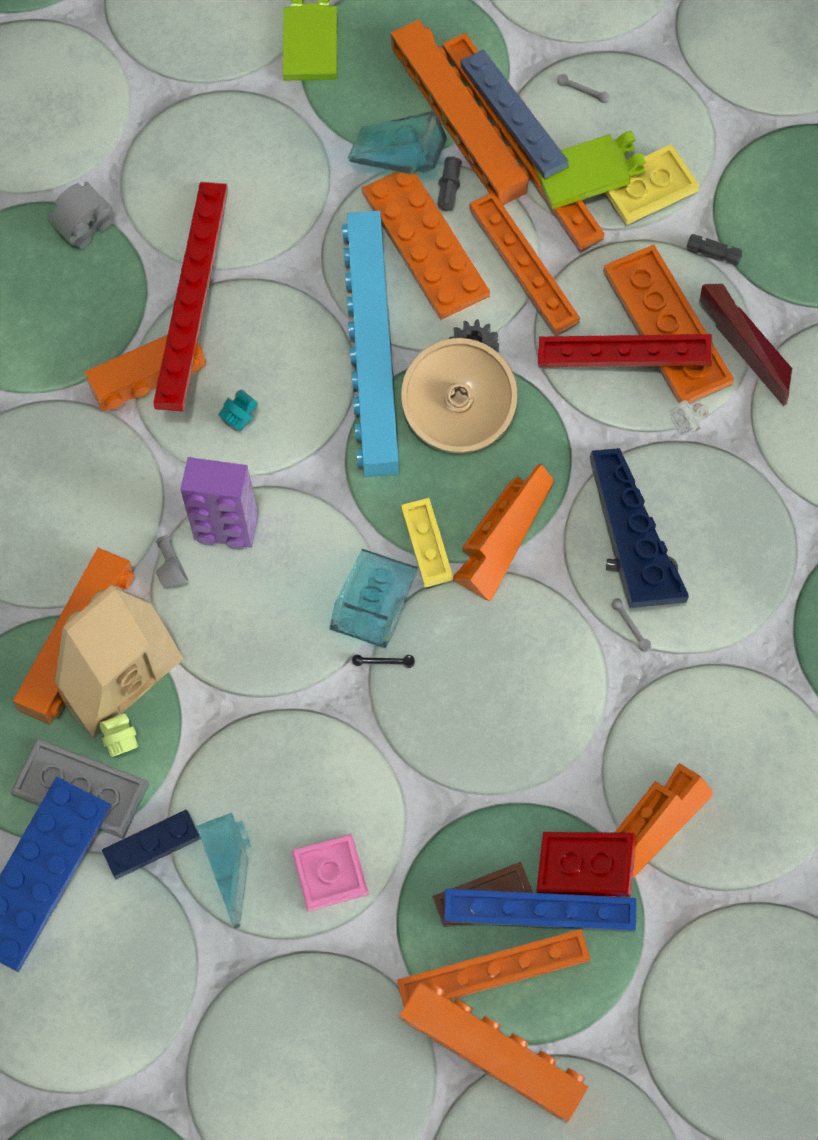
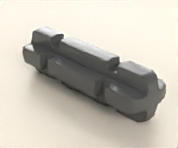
(714, 249)

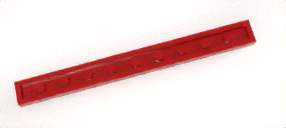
(190, 297)

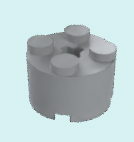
(80, 214)

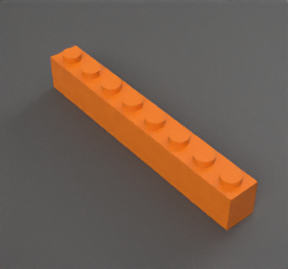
(459, 112)

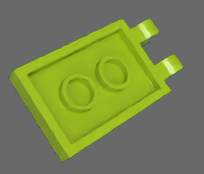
(310, 41)
(592, 170)

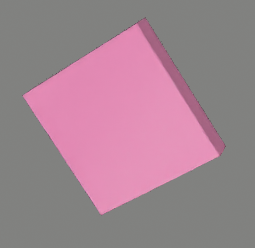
(329, 872)

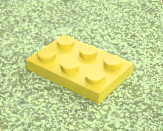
(661, 184)

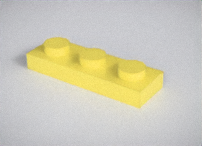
(427, 542)

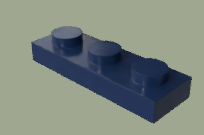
(151, 844)

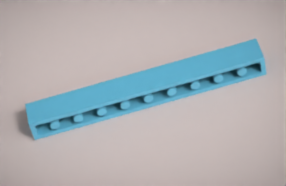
(372, 345)

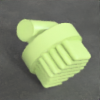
(118, 735)

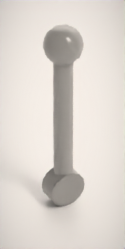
(562, 80)
(644, 644)

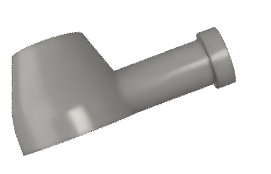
(171, 572)

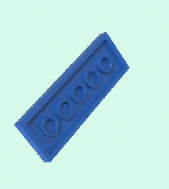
(44, 866)

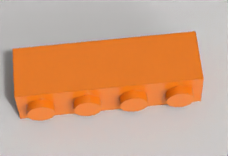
(131, 374)

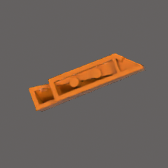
(501, 533)

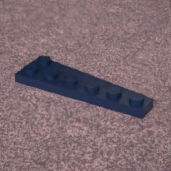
(640, 553)

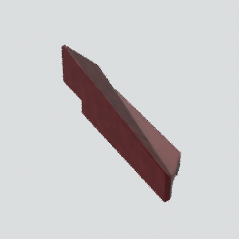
(748, 340)

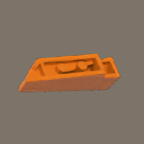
(664, 812)

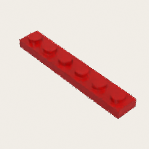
(625, 350)

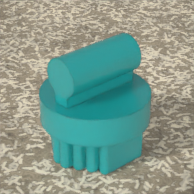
(237, 411)

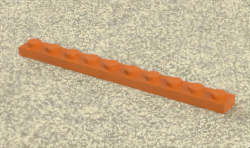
(574, 216)

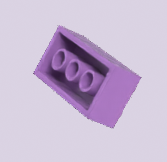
(219, 502)

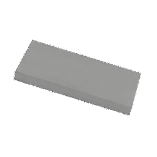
(103, 781)

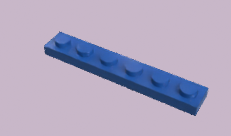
(540, 910)

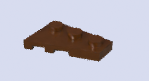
(506, 880)

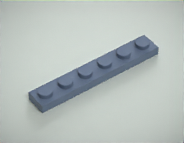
(514, 114)

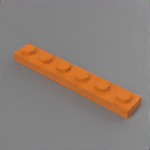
(524, 263)
(502, 967)

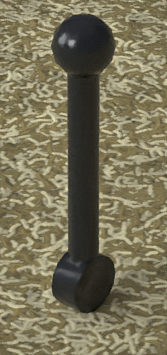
(408, 661)

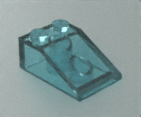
(401, 144)
(372, 598)
(226, 851)

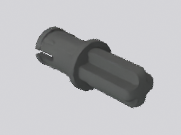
(449, 182)

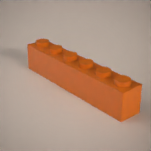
(38, 693)
(494, 1052)

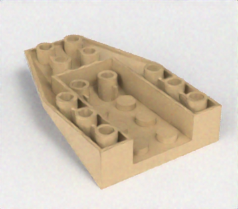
(111, 656)

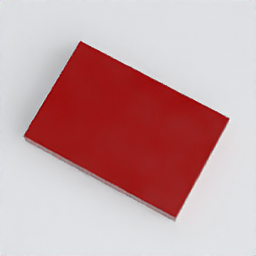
(587, 863)

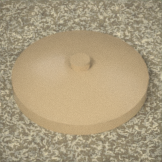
(459, 396)

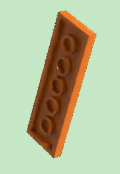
(426, 243)
(661, 308)

